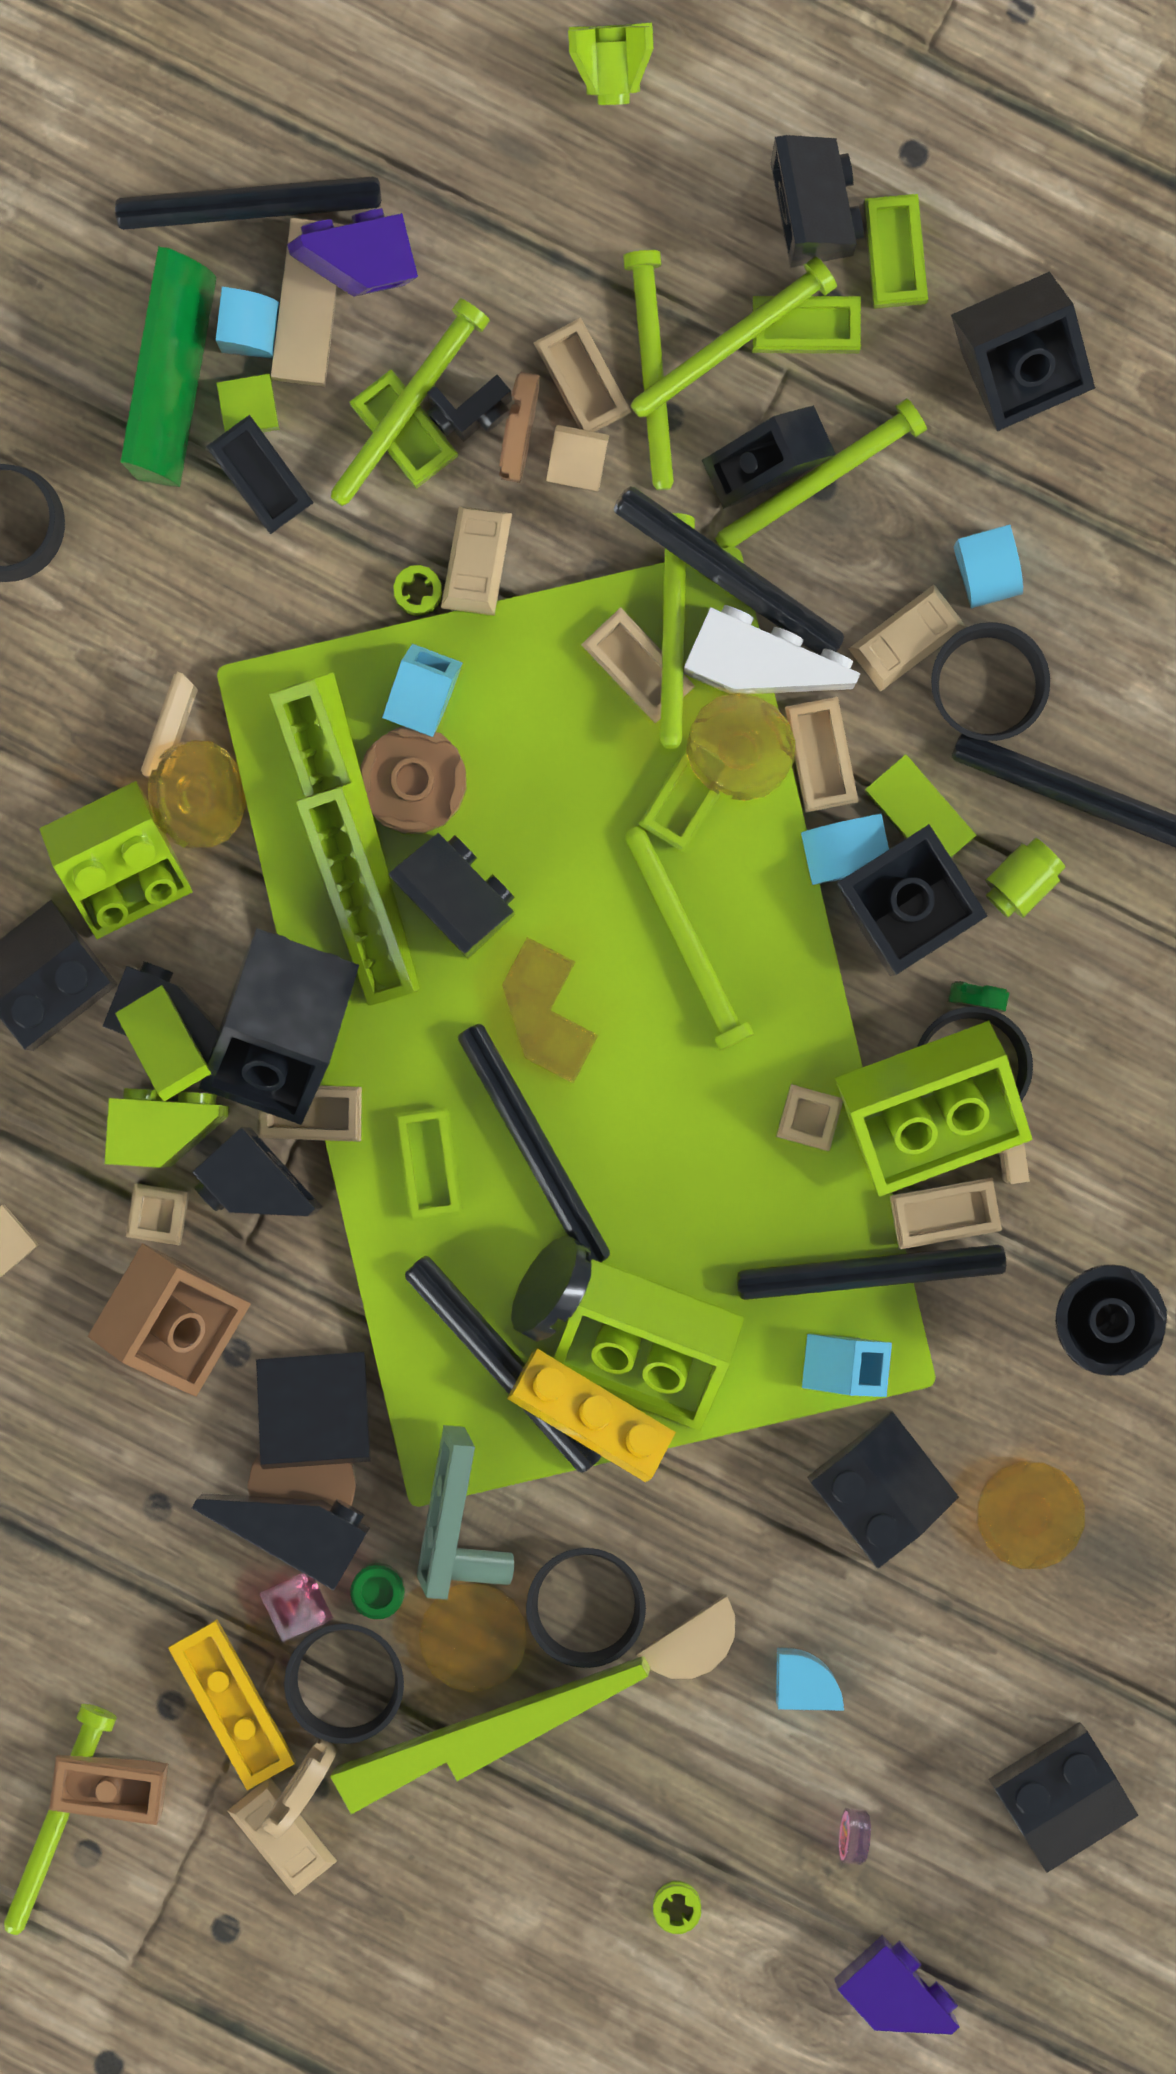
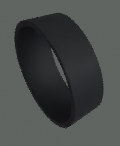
(53, 538)
(1025, 645)
(1013, 1032)
(585, 1659)
(325, 1731)

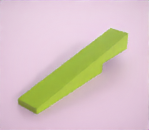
(345, 836)
(479, 1739)

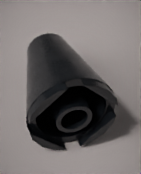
(1131, 1325)

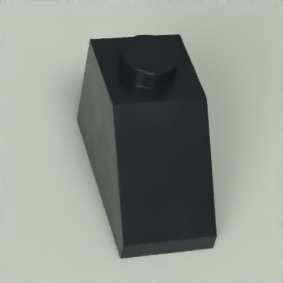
(768, 456)

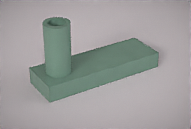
(439, 1556)

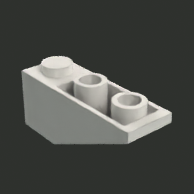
(752, 661)

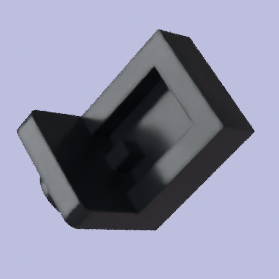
(482, 409)

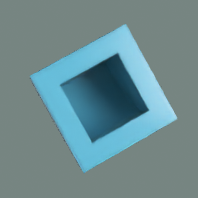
(247, 323)
(989, 566)
(422, 690)
(843, 847)
(846, 1365)
(805, 1682)

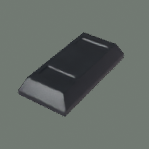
(259, 474)

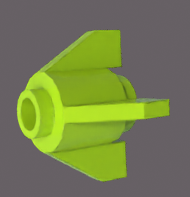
(611, 59)

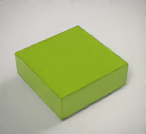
(248, 397)

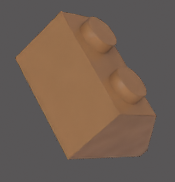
(168, 1320)

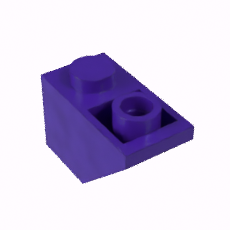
(358, 256)
(892, 1995)

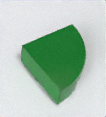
(979, 996)

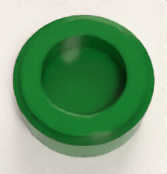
(377, 1591)

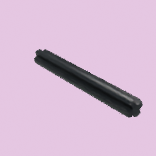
(248, 203)
(726, 571)
(1066, 788)
(531, 1141)
(871, 1272)
(486, 1347)

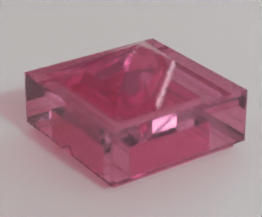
(295, 1606)

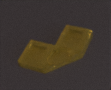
(543, 1034)

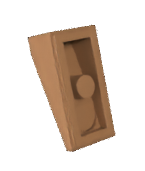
(109, 1788)

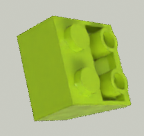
(115, 860)
(157, 1132)

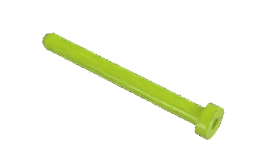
(643, 265)
(815, 279)
(467, 320)
(905, 421)
(673, 646)
(687, 940)
(94, 1721)

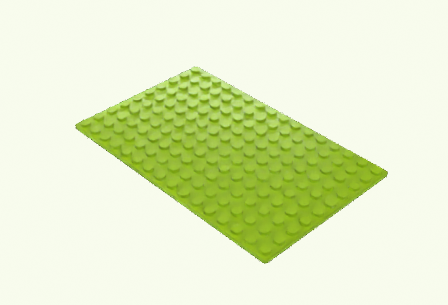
(661, 1124)

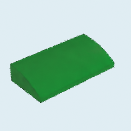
(168, 368)

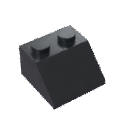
(813, 198)
(1024, 350)
(453, 893)
(910, 901)
(47, 977)
(252, 1180)
(884, 1489)
(1063, 1797)

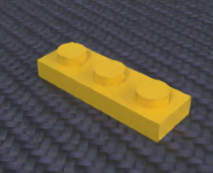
(591, 1415)
(232, 1704)

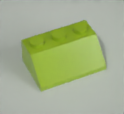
(934, 1108)
(650, 1344)

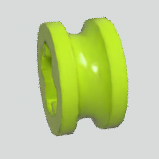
(407, 578)
(662, 1914)

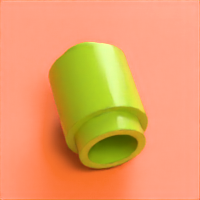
(1024, 878)

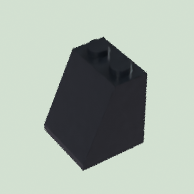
(280, 1026)

